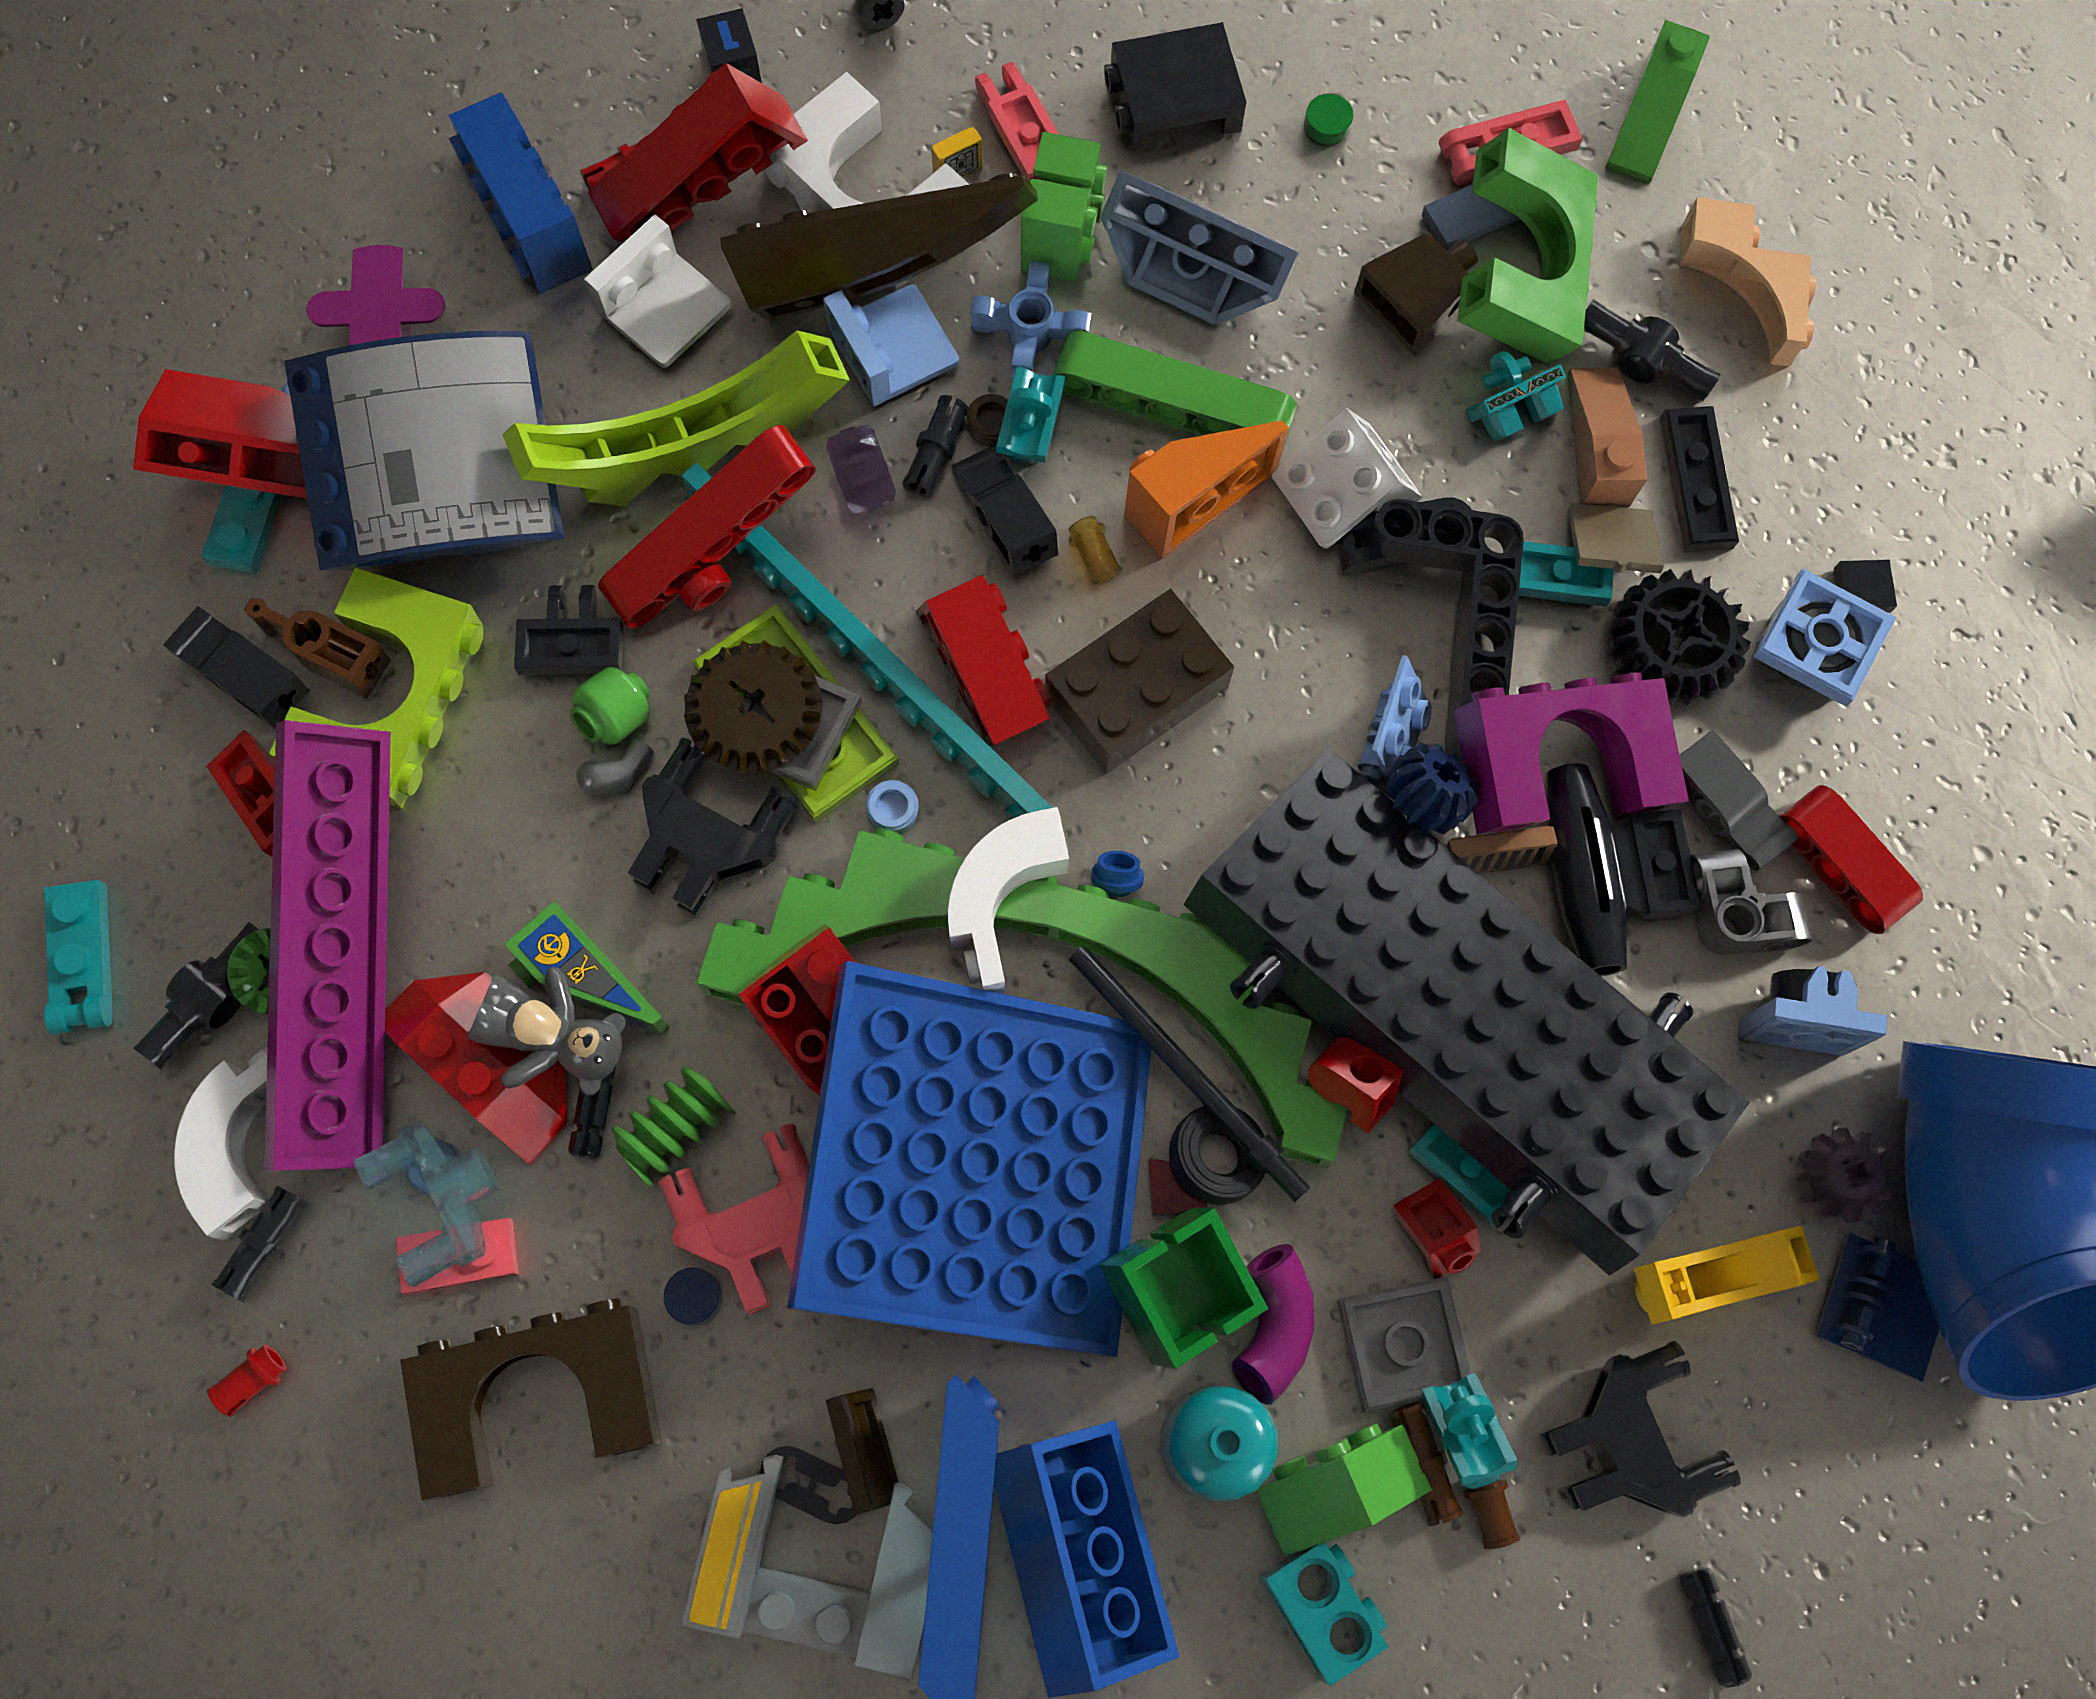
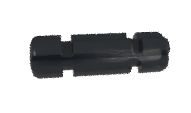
(590, 1118)
(1716, 1627)

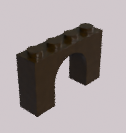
(451, 1385)

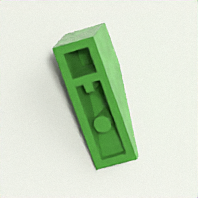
(1657, 101)

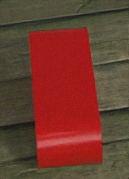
(1851, 860)

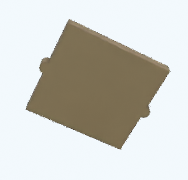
(1615, 538)

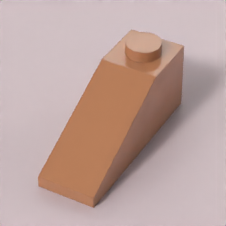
(1605, 438)

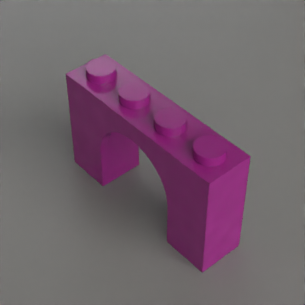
(1624, 719)

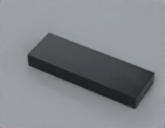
(1699, 479)

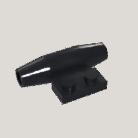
(1614, 868)

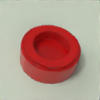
(705, 588)

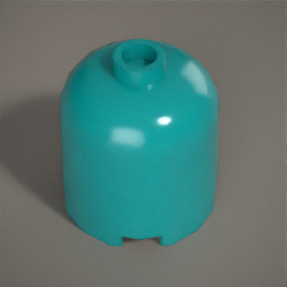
(1219, 1443)

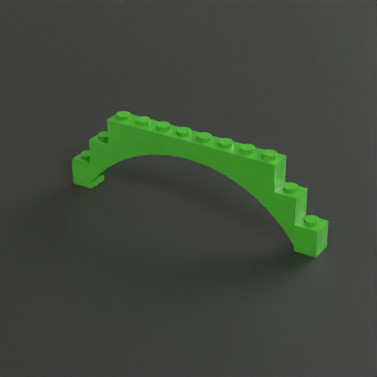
(908, 888)

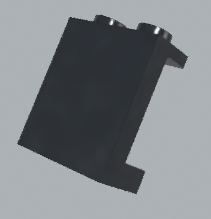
(1175, 82)

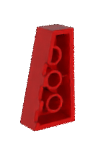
(696, 152)

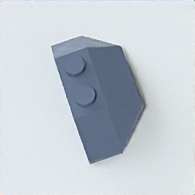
(1192, 253)

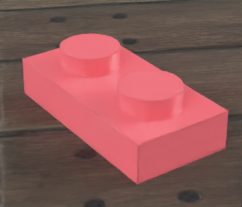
(497, 1263)

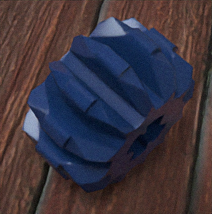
(1431, 788)

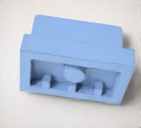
(890, 342)

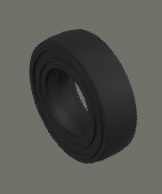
(1195, 1175)

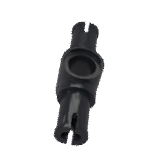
(1649, 350)
(198, 1001)

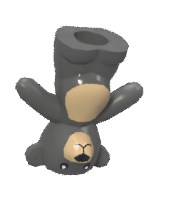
(551, 1034)

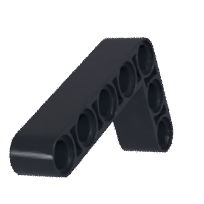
(1479, 567)

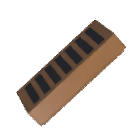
(1506, 849)

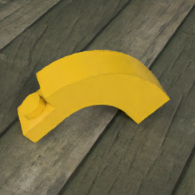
(1725, 1274)

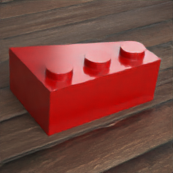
(986, 659)

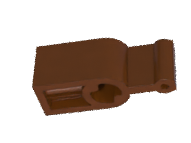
(325, 646)

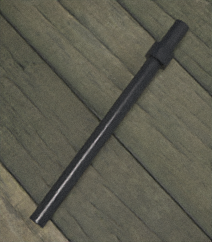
(1262, 1151)

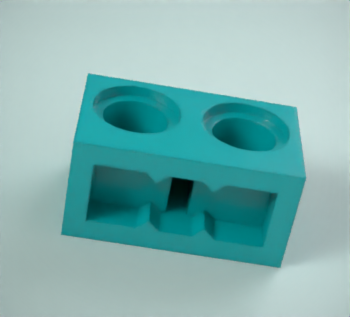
(1313, 1617)

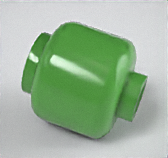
(610, 706)

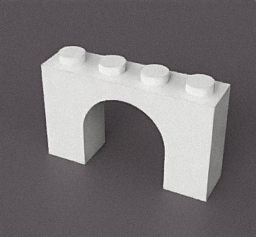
(836, 127)

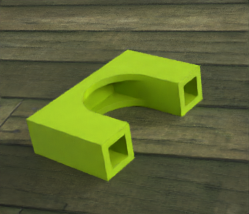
(439, 639)

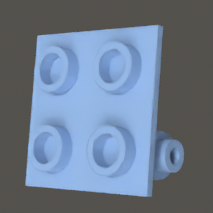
(1397, 722)

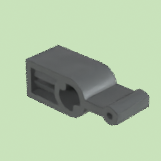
(1733, 801)

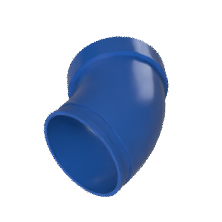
(2005, 1214)

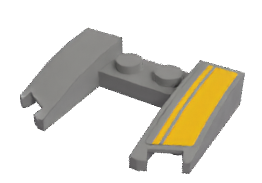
(738, 1596)

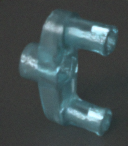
(454, 1187)

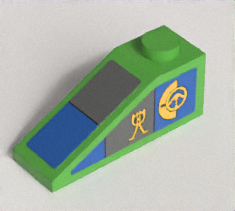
(593, 980)

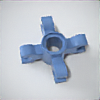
(1028, 304)

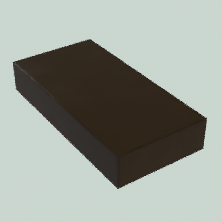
(863, 1449)

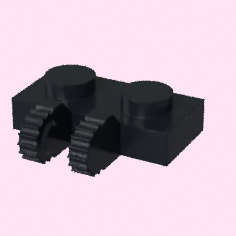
(571, 644)

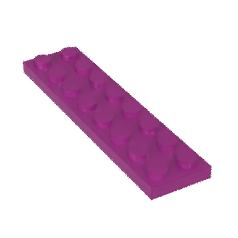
(327, 946)

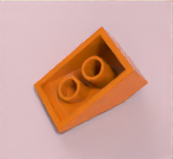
(1198, 480)

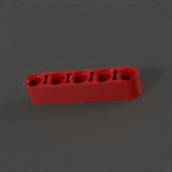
(707, 526)

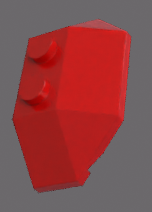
(432, 1028)

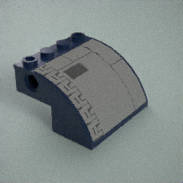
(412, 449)

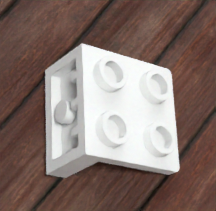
(655, 294)
(1342, 478)

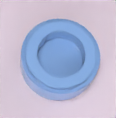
(892, 806)

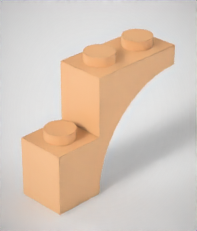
(1776, 284)

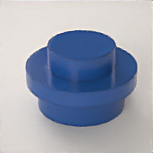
(1117, 873)

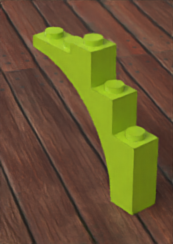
(625, 455)

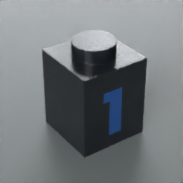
(728, 40)

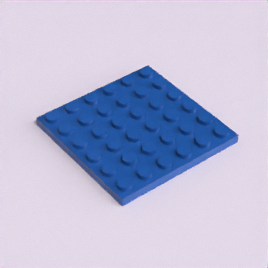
(971, 1163)

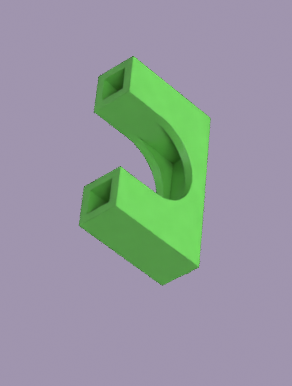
(1559, 208)

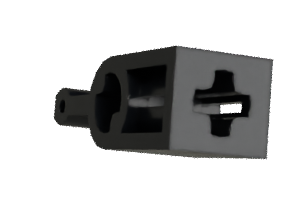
(1007, 510)
(237, 667)

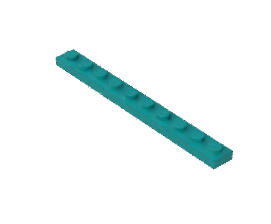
(882, 667)

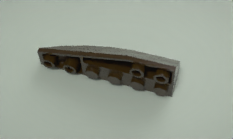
(866, 245)

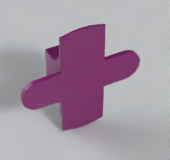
(378, 300)

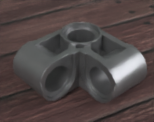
(1763, 920)

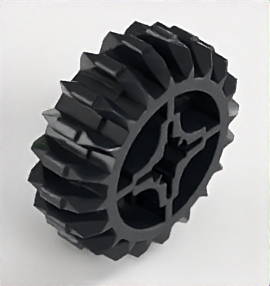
(1717, 647)

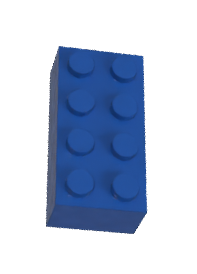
(1083, 1560)

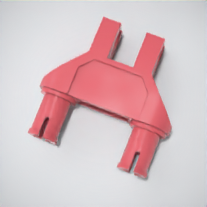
(749, 1230)

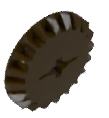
(749, 740)

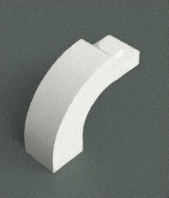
(1000, 862)
(211, 1148)

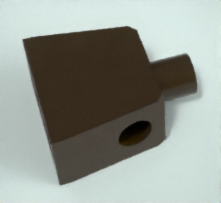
(1416, 288)

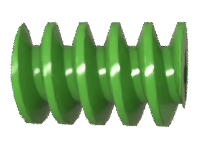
(670, 1124)

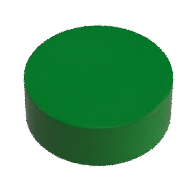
(1328, 118)

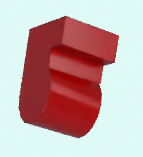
(1357, 1080)

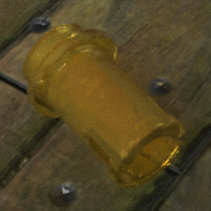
(1094, 549)

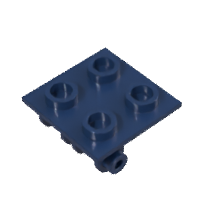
(1880, 1307)

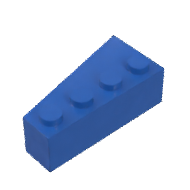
(522, 193)

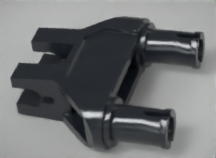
(701, 837)
(1631, 1442)

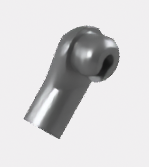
(615, 775)

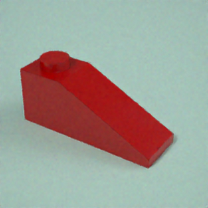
(247, 779)

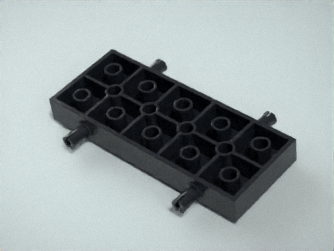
(1485, 1011)

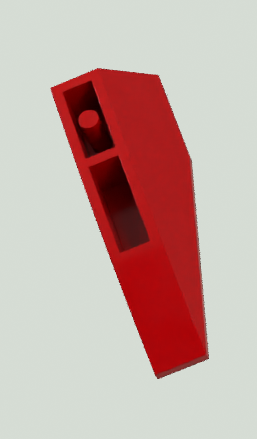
(220, 434)
(797, 999)

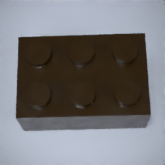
(1138, 680)

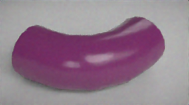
(1282, 1330)

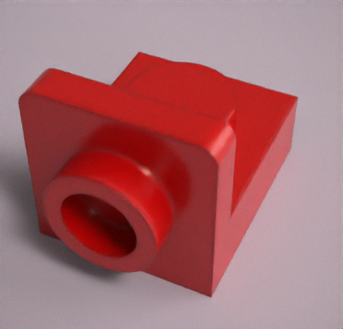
(1440, 1228)

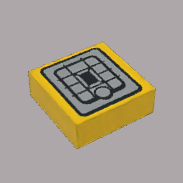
(959, 151)

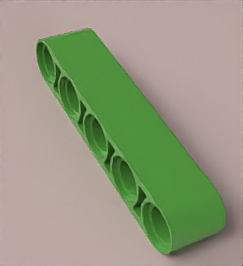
(1165, 387)

